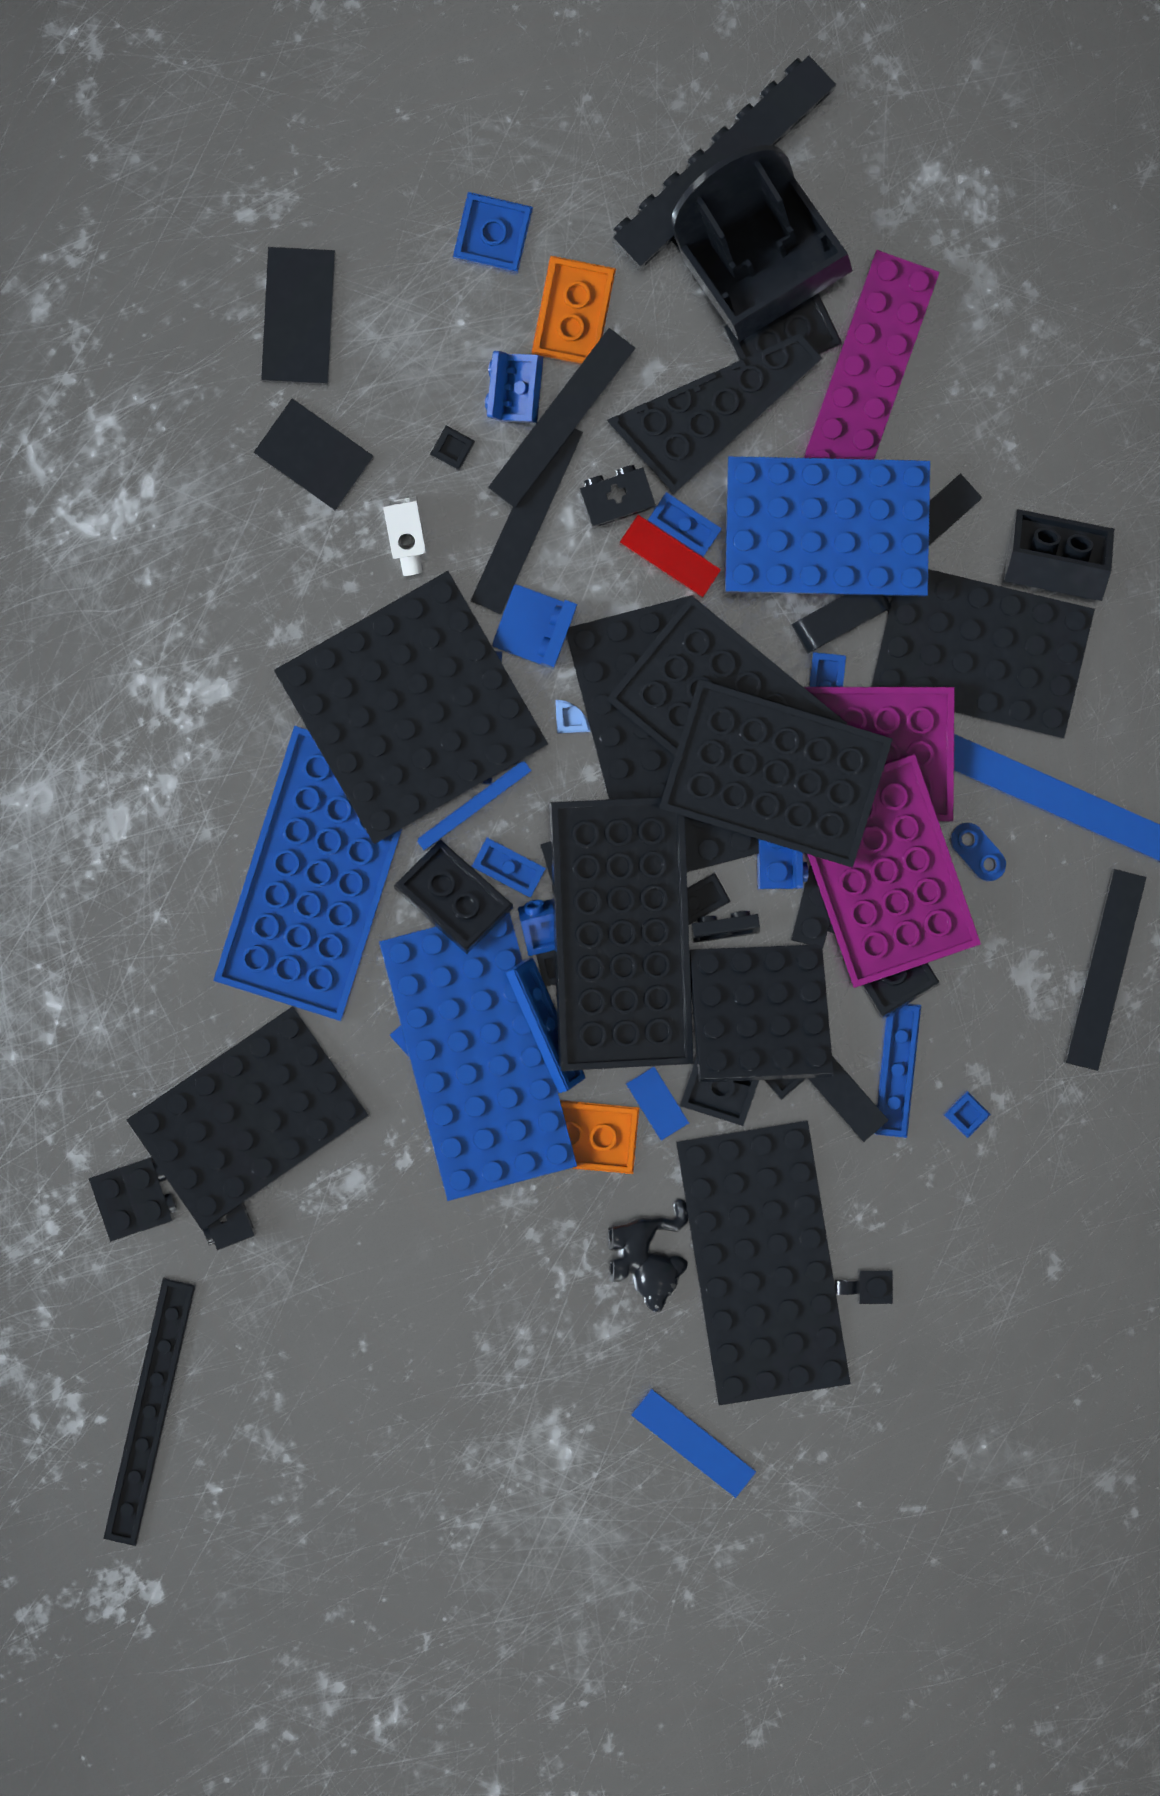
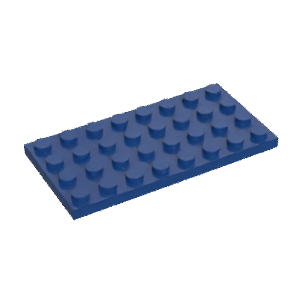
(306, 891)
(476, 1061)

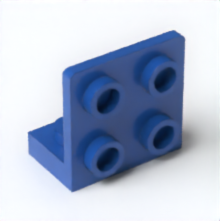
(534, 626)

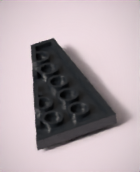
(700, 419)

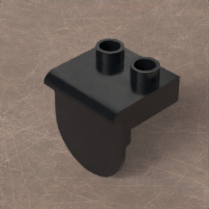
(755, 239)

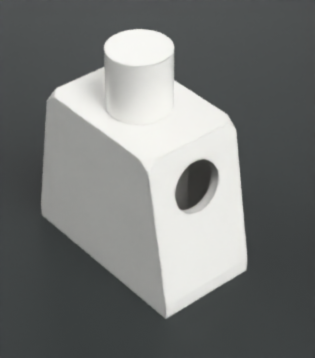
(404, 518)

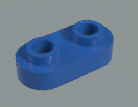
(977, 852)

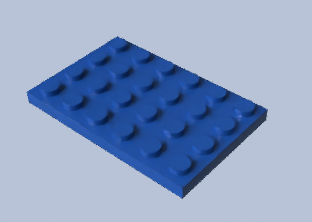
(827, 526)

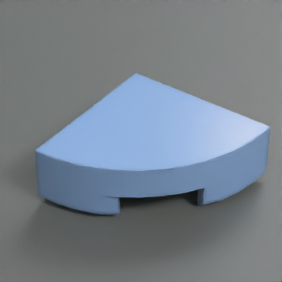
(570, 718)

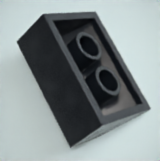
(1059, 555)

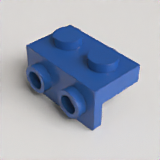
(514, 387)

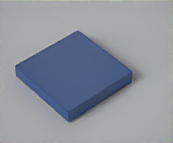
(492, 232)

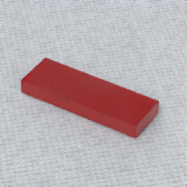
(670, 556)

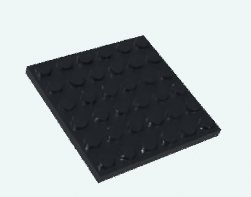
(411, 707)

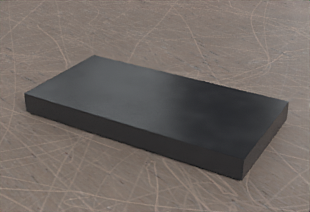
(298, 315)

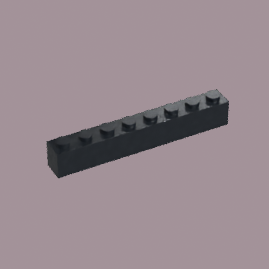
(764, 124)

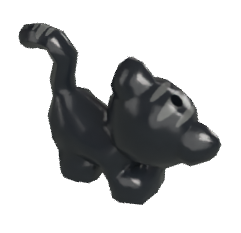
(653, 1273)

